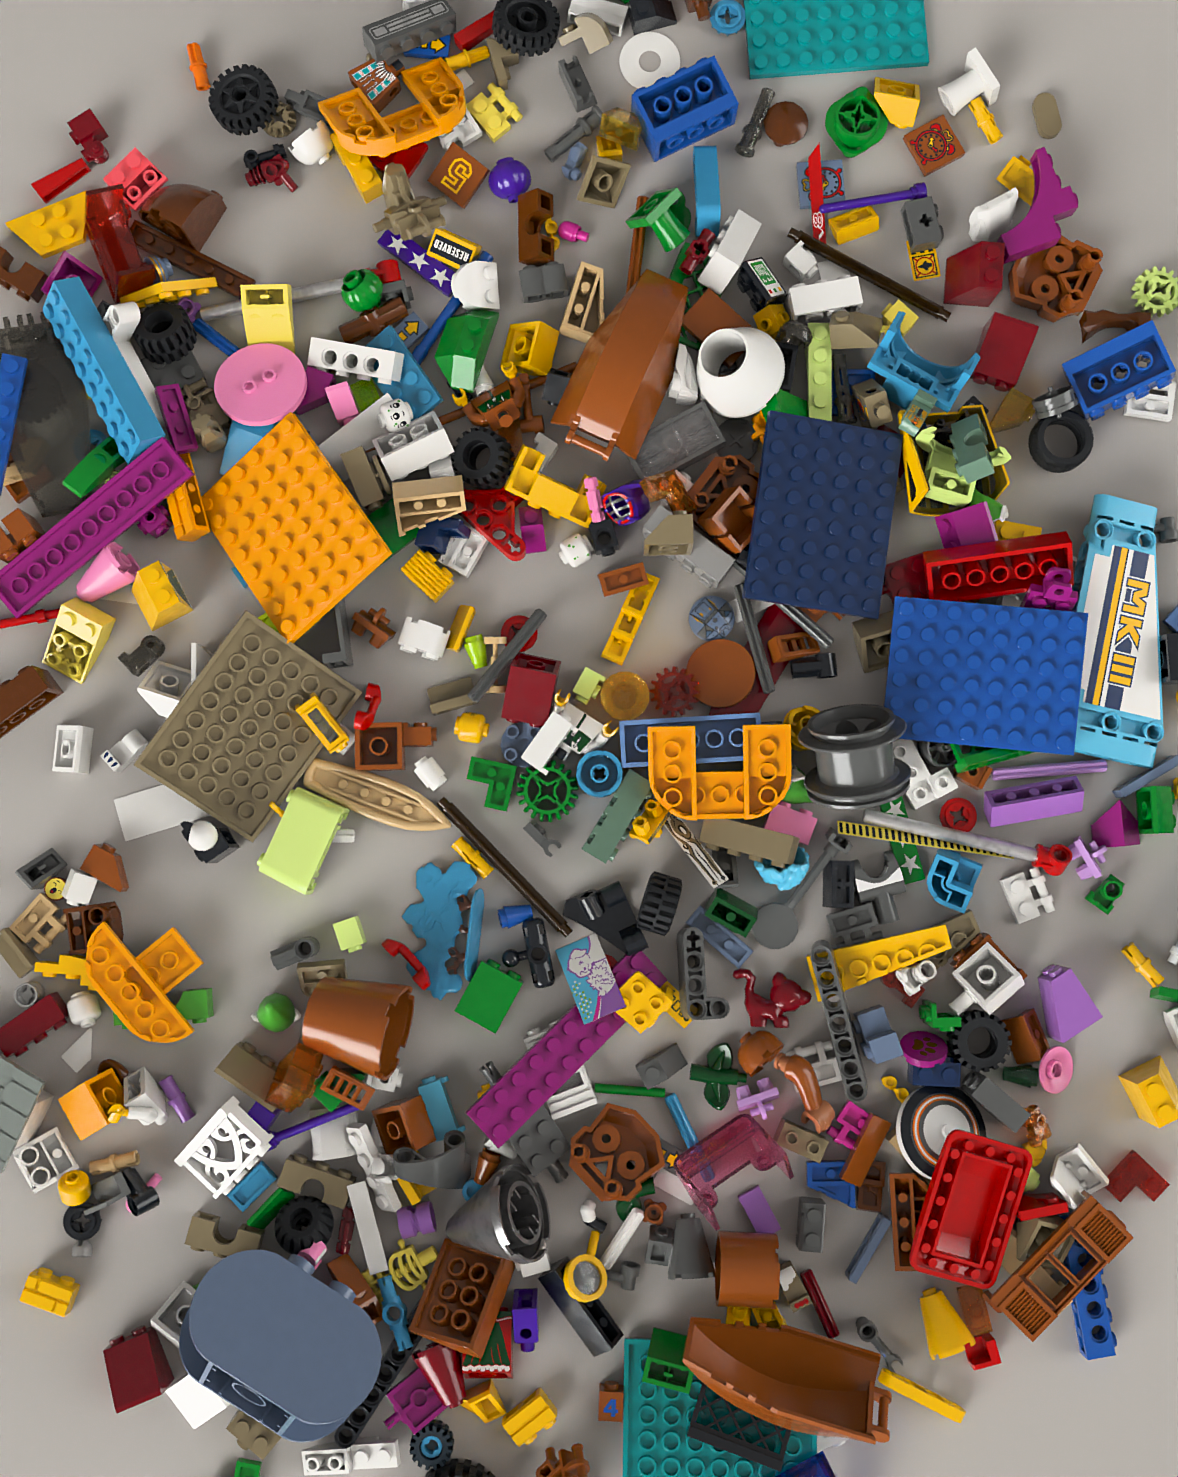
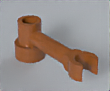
(530, 423)

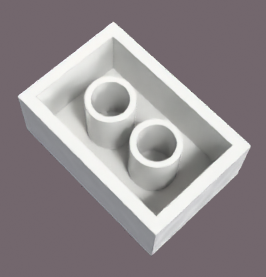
(817, 301)
(413, 446)

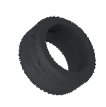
(1045, 458)

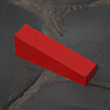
(474, 33)
(60, 180)

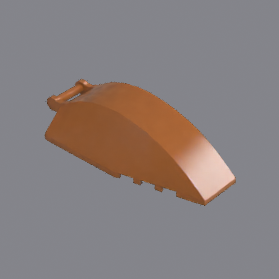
(625, 369)
(791, 1377)

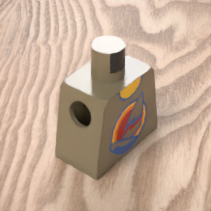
(871, 407)

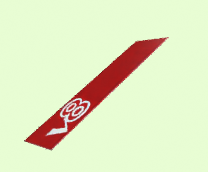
(816, 194)

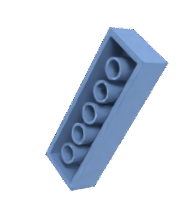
(716, 737)

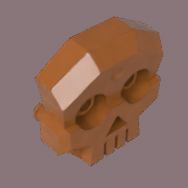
(1038, 270)
(728, 472)
(630, 1141)

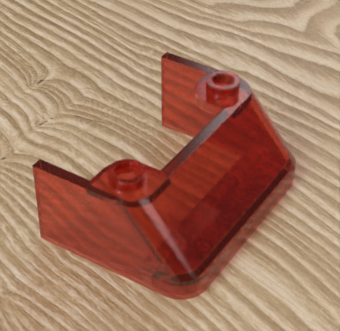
(113, 243)

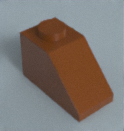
(106, 866)

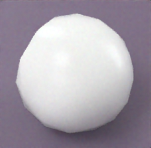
(203, 836)

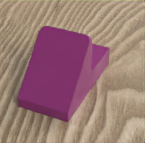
(532, 529)

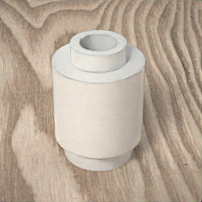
(430, 773)

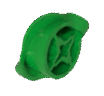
(870, 122)

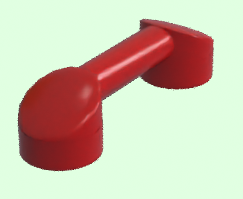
(364, 719)
(422, 976)

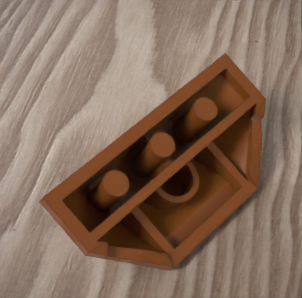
(906, 1201)

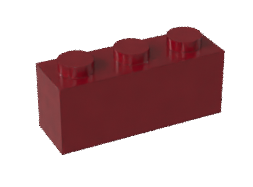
(33, 1025)

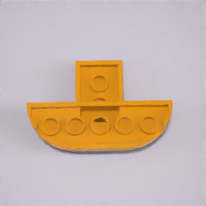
(139, 985)

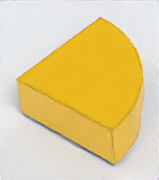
(1037, 1153)

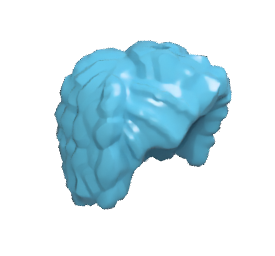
(785, 877)

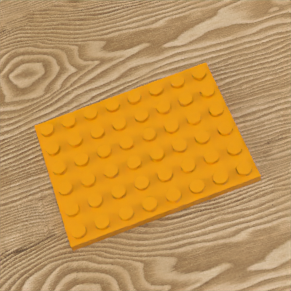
(293, 528)

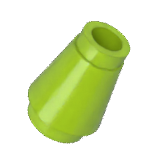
(476, 650)

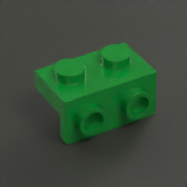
(943, 1021)

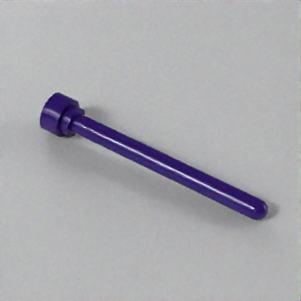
(918, 191)
(309, 1124)

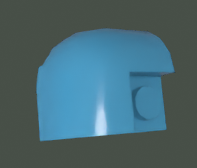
(952, 879)

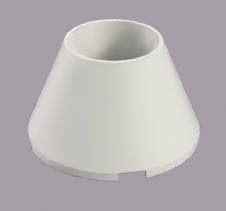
(752, 384)

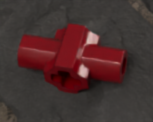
(701, 244)

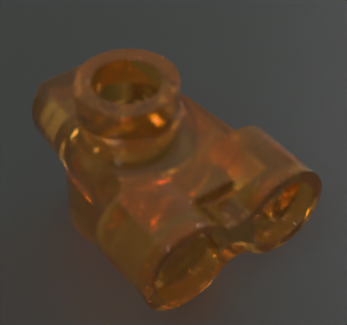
(1036, 1126)

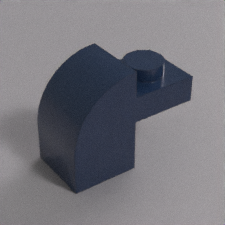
(437, 533)

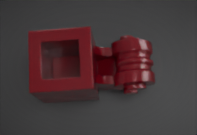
(90, 133)

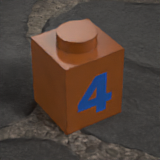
(610, 1401)

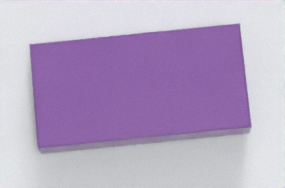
(759, 1211)

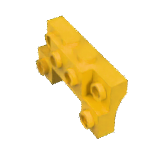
(547, 492)

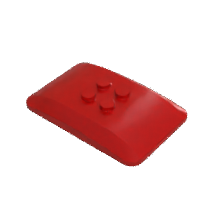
(970, 1209)

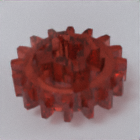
(678, 681)

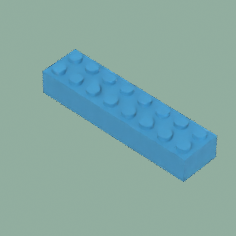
(101, 368)

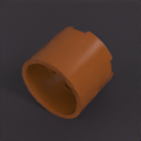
(746, 1270)

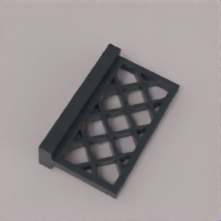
(732, 1444)

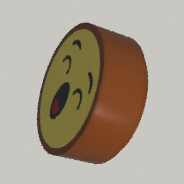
(54, 888)

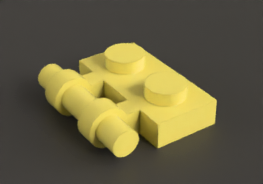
(488, 117)

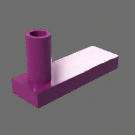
(176, 418)

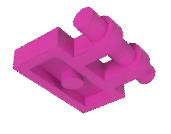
(852, 1119)

